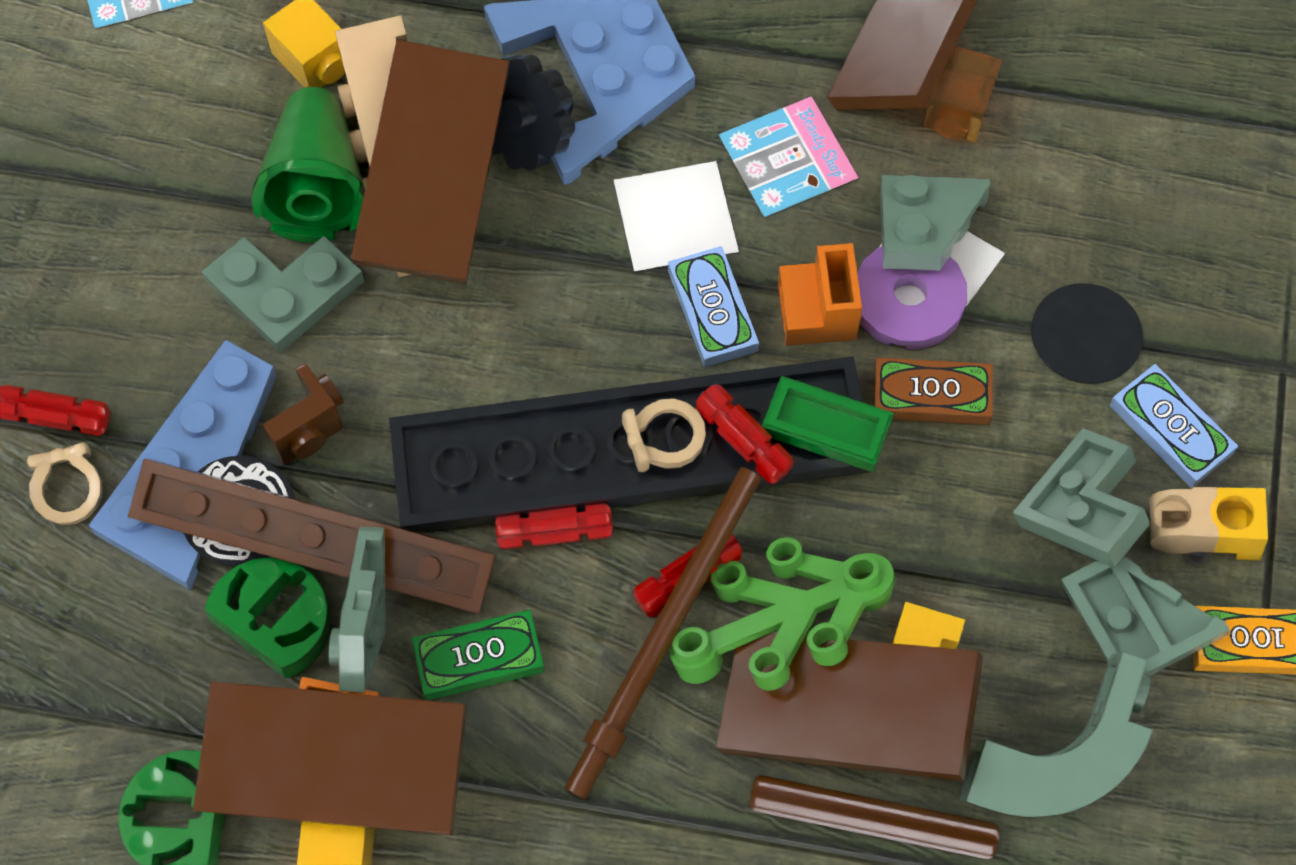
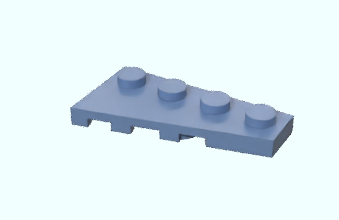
(205, 426)

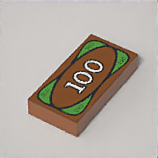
(934, 390)

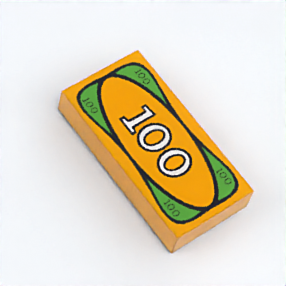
(1256, 643)

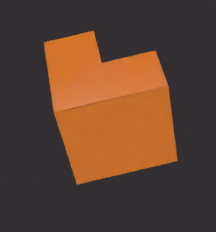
(821, 298)

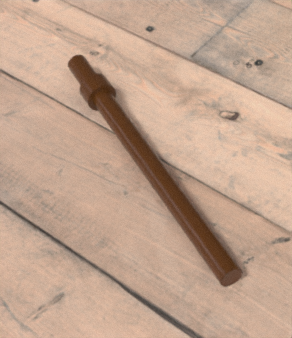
(606, 736)

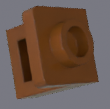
(307, 424)

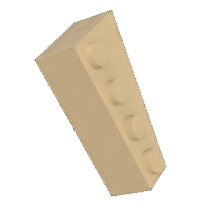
(367, 63)

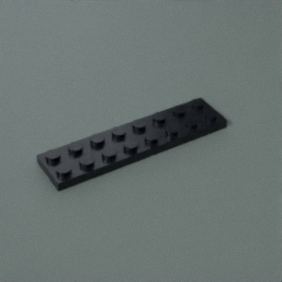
(575, 453)

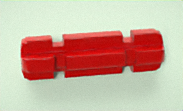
(54, 410)
(744, 433)
(554, 526)
(654, 593)

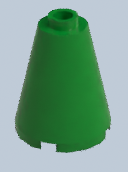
(310, 171)

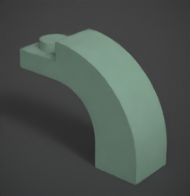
(1078, 773)

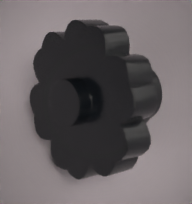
(533, 114)

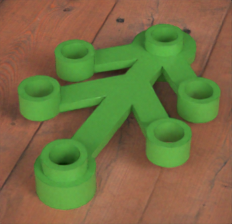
(853, 585)

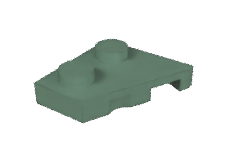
(926, 218)
(363, 613)
(1139, 615)

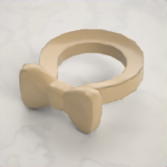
(648, 455)
(43, 464)

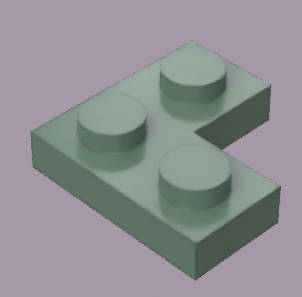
(285, 301)
(1074, 500)

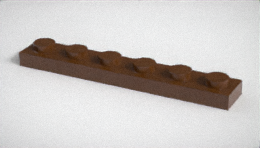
(307, 533)

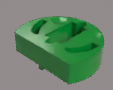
(297, 635)
(161, 783)

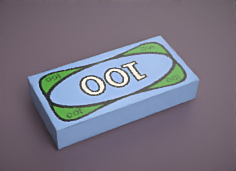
(713, 306)
(1173, 426)

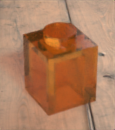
(963, 95)

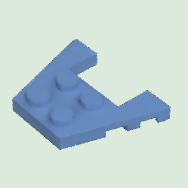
(619, 58)

